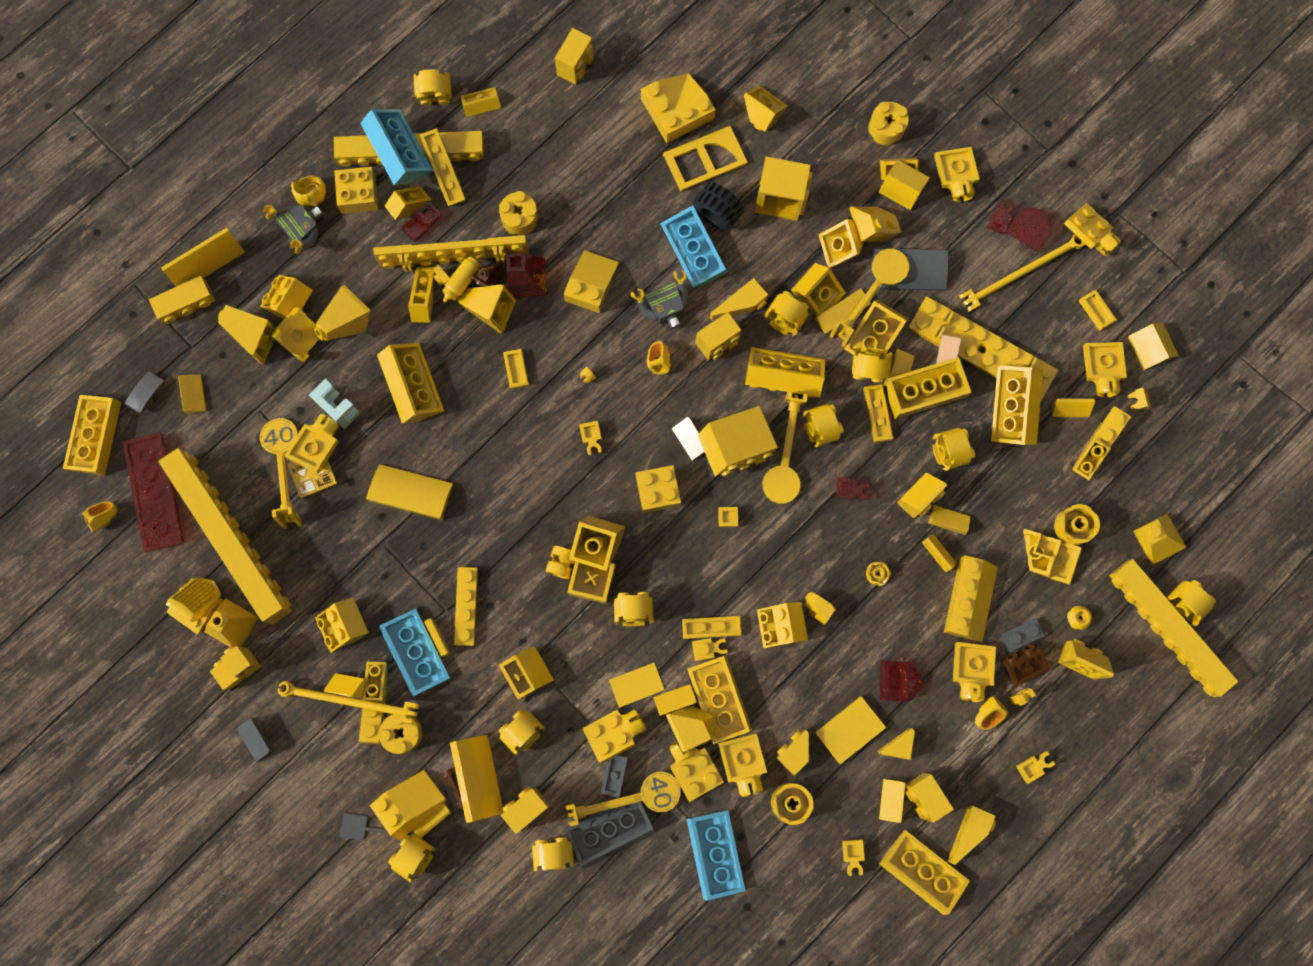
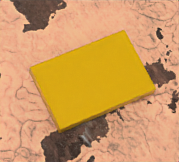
(850, 730)

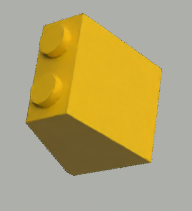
(249, 331)
(596, 542)

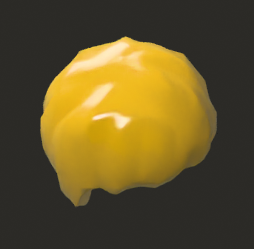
(309, 191)

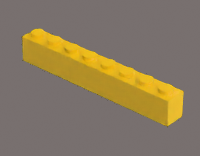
(359, 150)
(1173, 628)

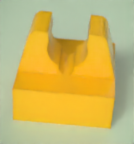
(1143, 399)

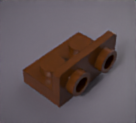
(1025, 664)

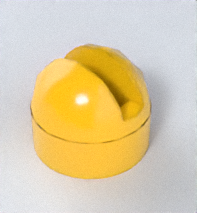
(586, 372)

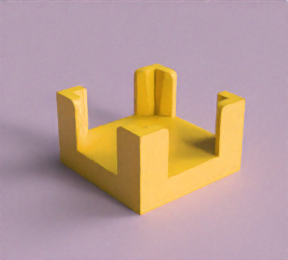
(296, 334)

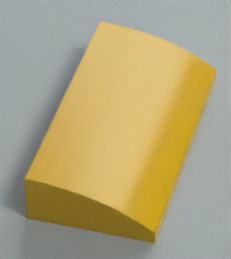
(204, 258)
(92, 434)
(409, 492)
(721, 698)
(476, 778)
(924, 873)

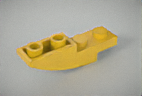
(1100, 443)
(373, 691)

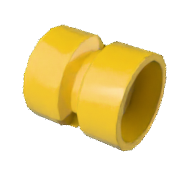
(560, 563)

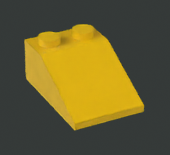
(590, 281)
(877, 328)
(1085, 660)
(407, 804)

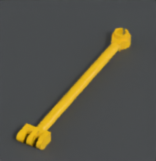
(973, 298)
(403, 712)

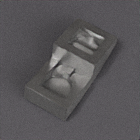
(142, 394)

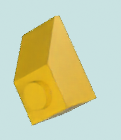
(406, 202)

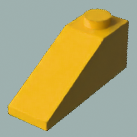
(422, 295)
(744, 301)
(972, 831)

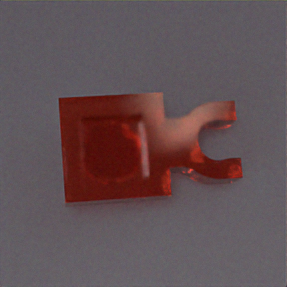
(1000, 218)
(848, 489)

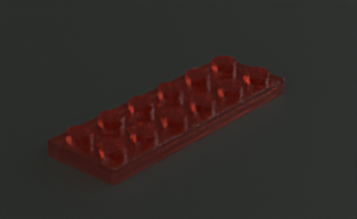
(152, 493)

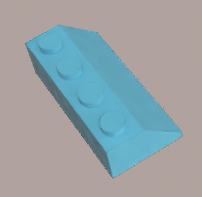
(396, 146)

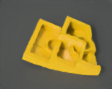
(1051, 556)

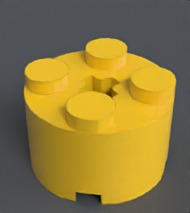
(432, 87)
(888, 123)
(514, 204)
(787, 313)
(872, 364)
(822, 425)
(953, 448)
(1080, 515)
(1191, 601)
(633, 609)
(521, 731)
(389, 734)
(801, 810)
(552, 855)
(412, 857)

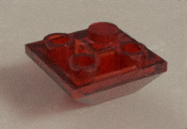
(526, 274)

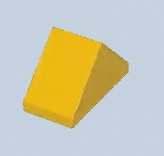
(900, 746)

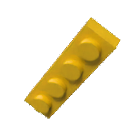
(442, 167)
(466, 606)

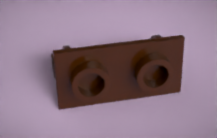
(488, 275)
(451, 785)

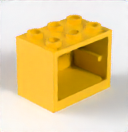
(783, 189)
(737, 441)

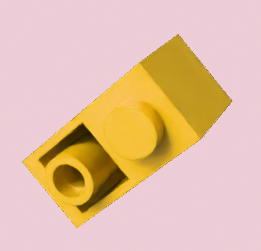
(796, 754)

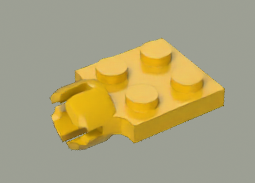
(957, 172)
(1093, 230)
(1105, 366)
(314, 444)
(974, 669)
(614, 734)
(744, 763)
(694, 771)

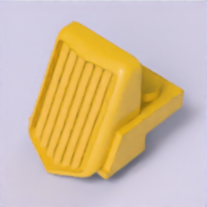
(195, 603)

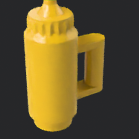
(460, 279)

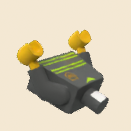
(297, 224)
(664, 302)

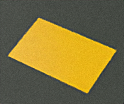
(636, 685)

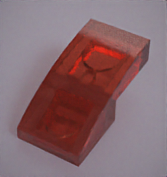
(422, 221)

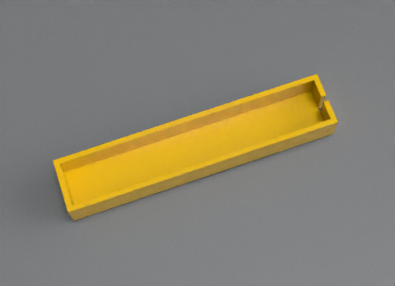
(225, 536)

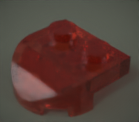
(1030, 227)
(899, 681)

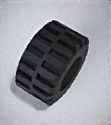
(718, 206)

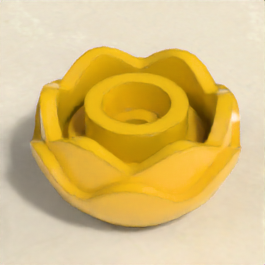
(879, 567)
(1073, 617)

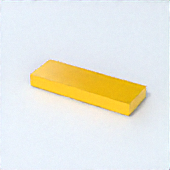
(840, 311)
(878, 413)
(711, 627)

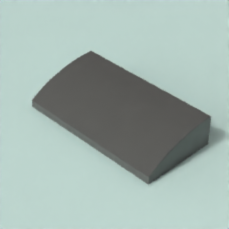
(926, 270)
(609, 832)

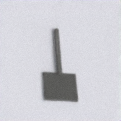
(355, 826)

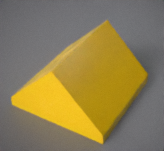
(903, 184)
(1153, 345)

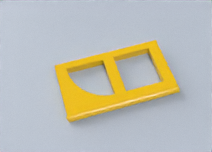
(723, 138)

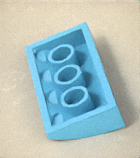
(694, 247)
(414, 652)
(715, 855)

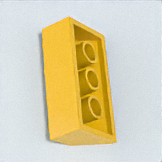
(785, 372)
(410, 382)
(927, 388)
(1017, 405)
(971, 598)

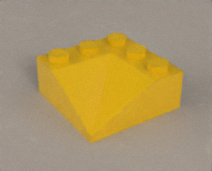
(677, 105)

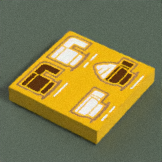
(309, 482)

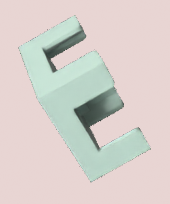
(324, 396)

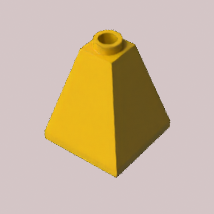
(489, 304)
(343, 316)
(231, 624)

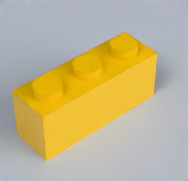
(182, 300)

